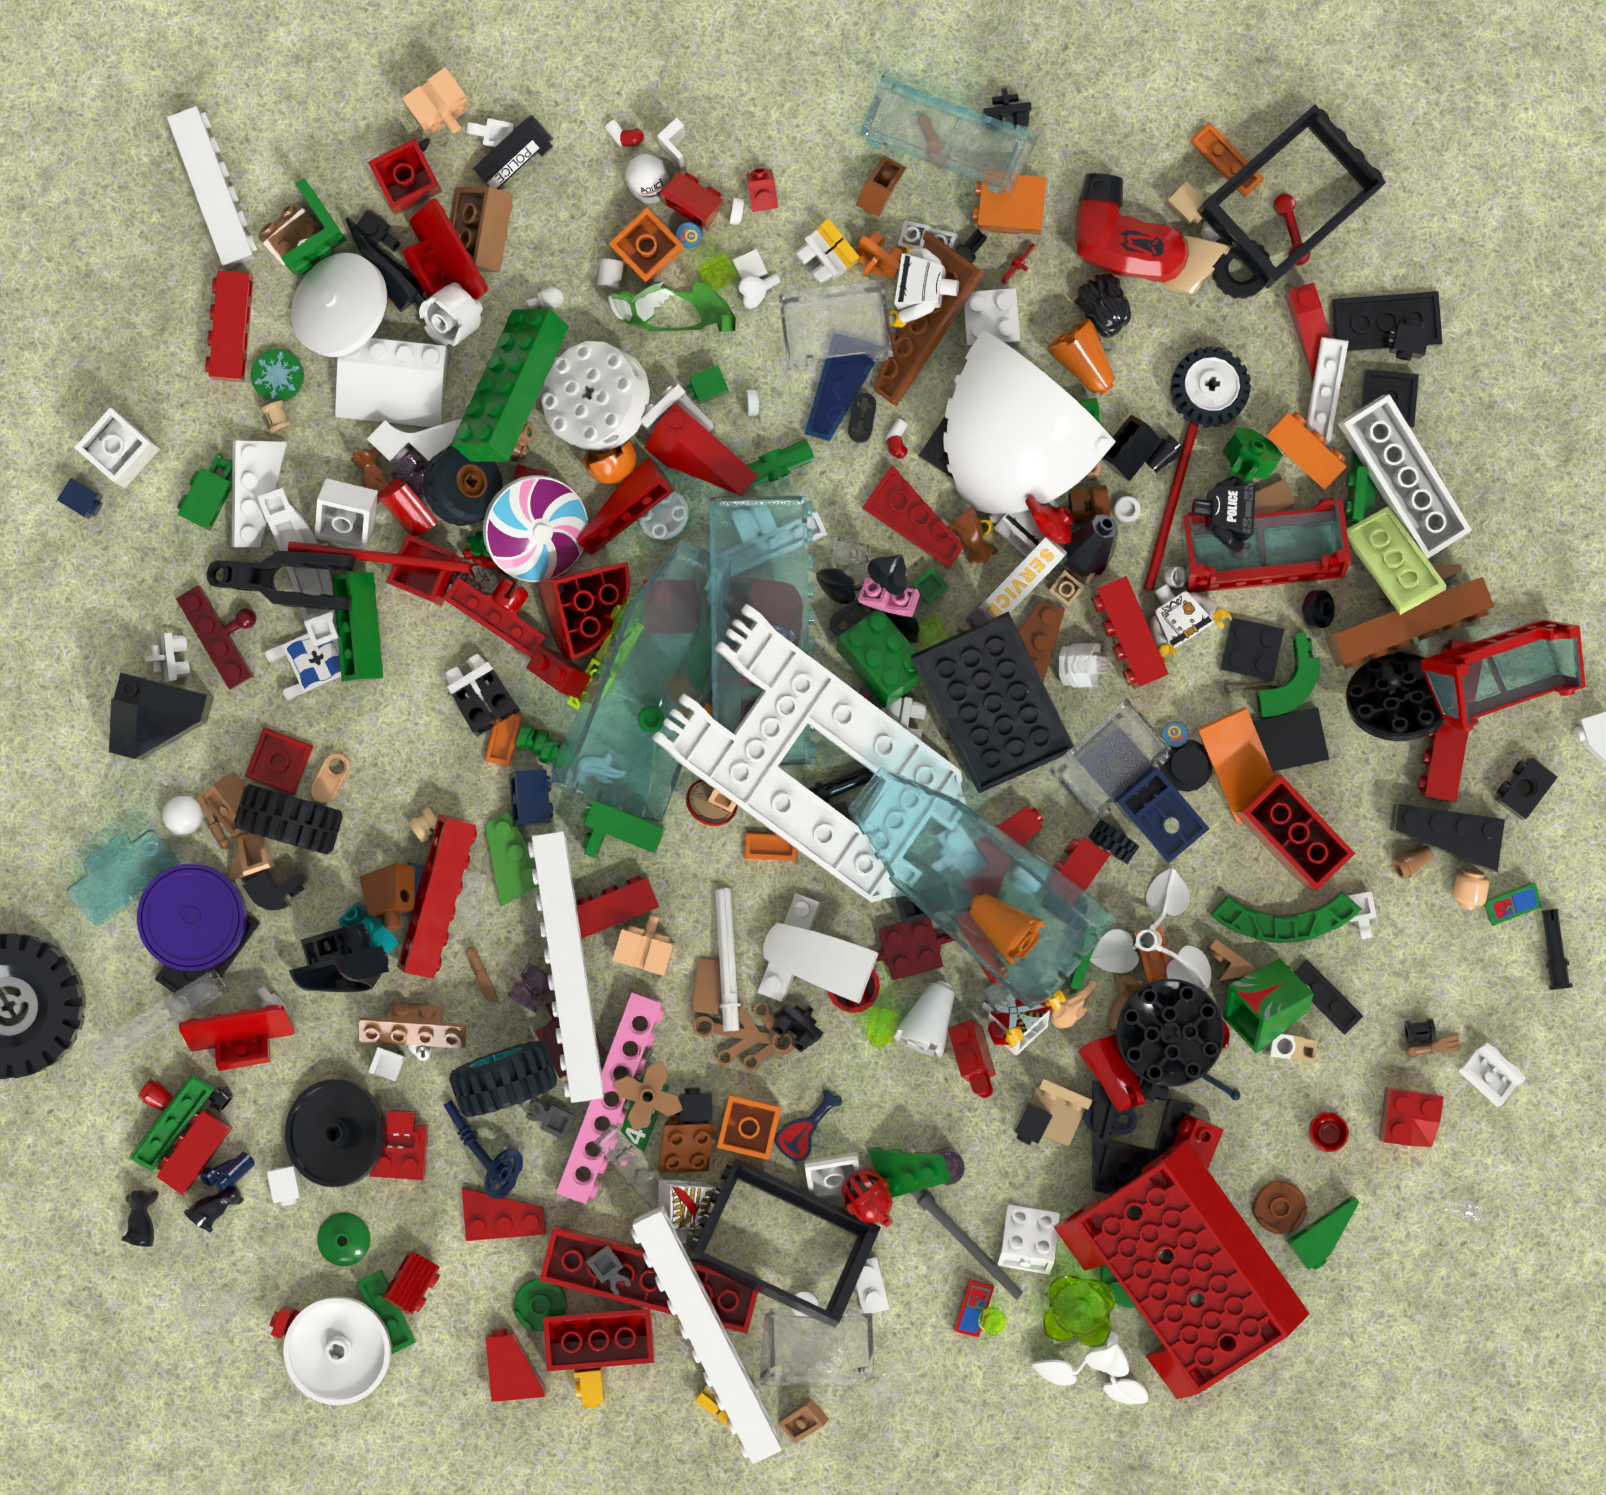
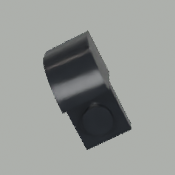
(269, 895)

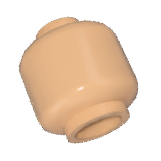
(1470, 888)

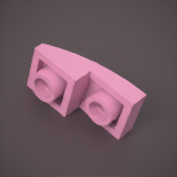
(879, 598)

